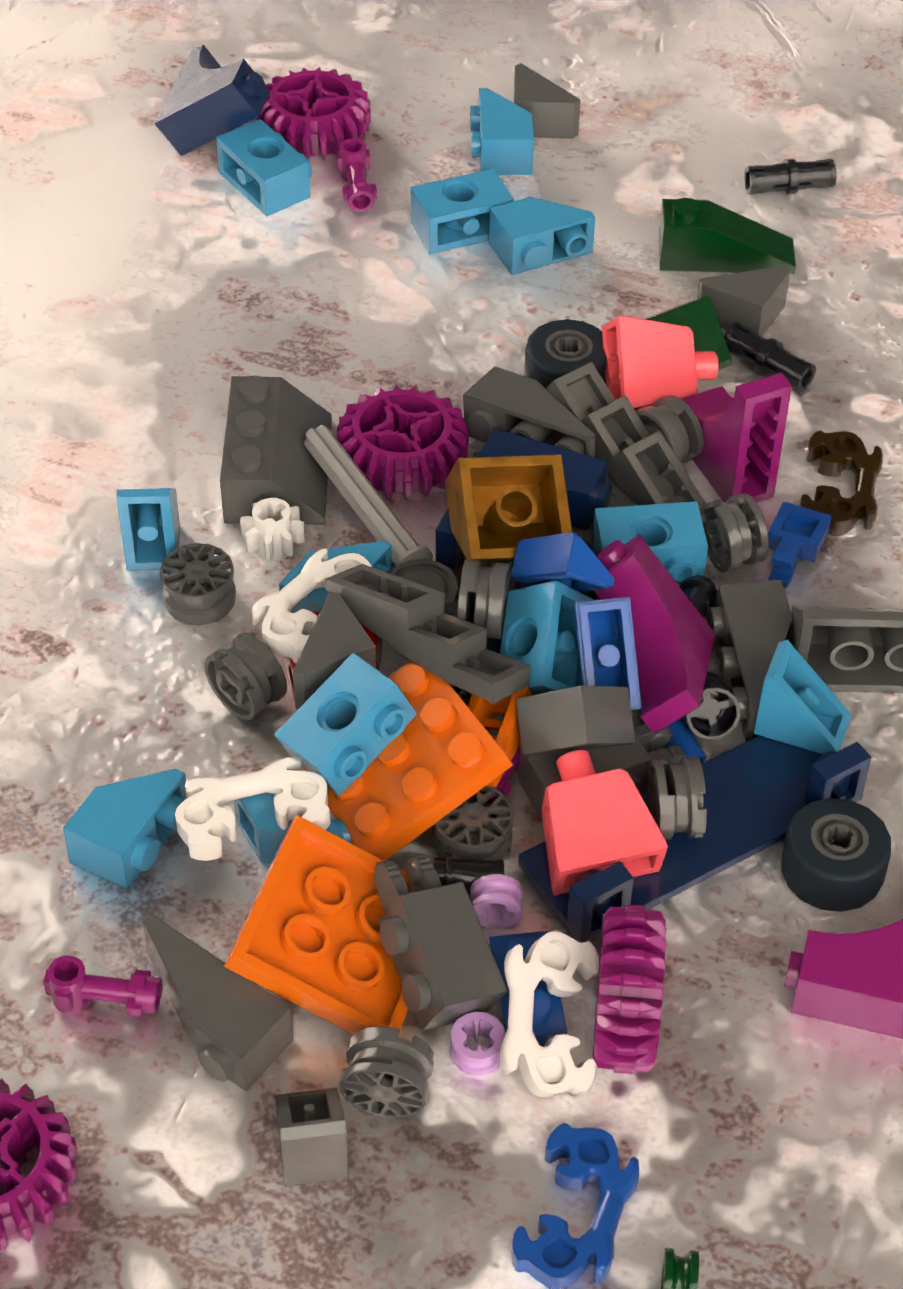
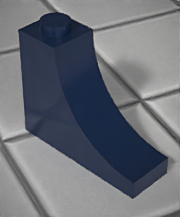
(210, 101)
(583, 480)

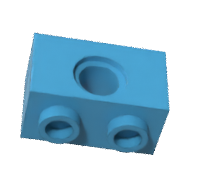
(263, 167)
(456, 209)
(669, 530)
(543, 634)
(346, 723)

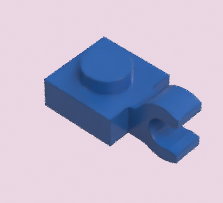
(795, 535)

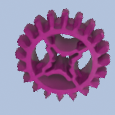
(317, 110)
(404, 439)
(629, 989)
(22, 1126)

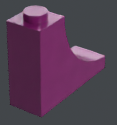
(742, 436)
(669, 632)
(851, 979)

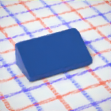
(561, 559)
(607, 645)

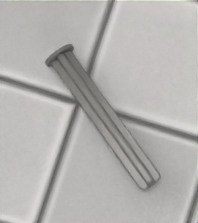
(363, 496)

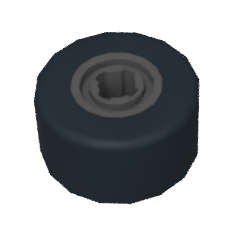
(561, 348)
(836, 854)

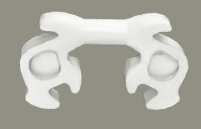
(286, 631)
(204, 819)
(548, 1068)

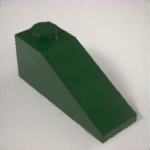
(715, 239)

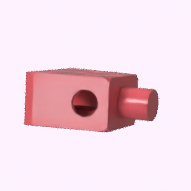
(653, 360)
(596, 823)

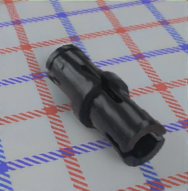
(790, 176)
(769, 356)

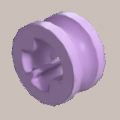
(497, 901)
(476, 1025)

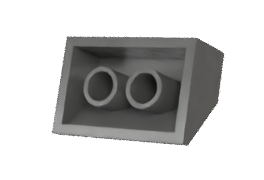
(267, 449)
(851, 646)

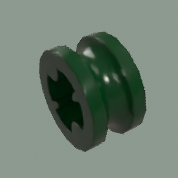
(680, 1271)

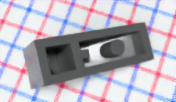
(227, 1018)

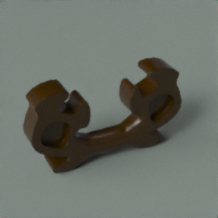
(838, 453)

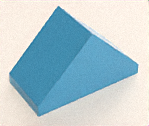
(799, 705)

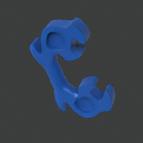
(556, 1256)

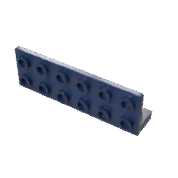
(748, 805)

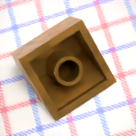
(505, 501)

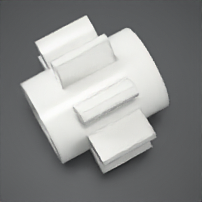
(272, 529)

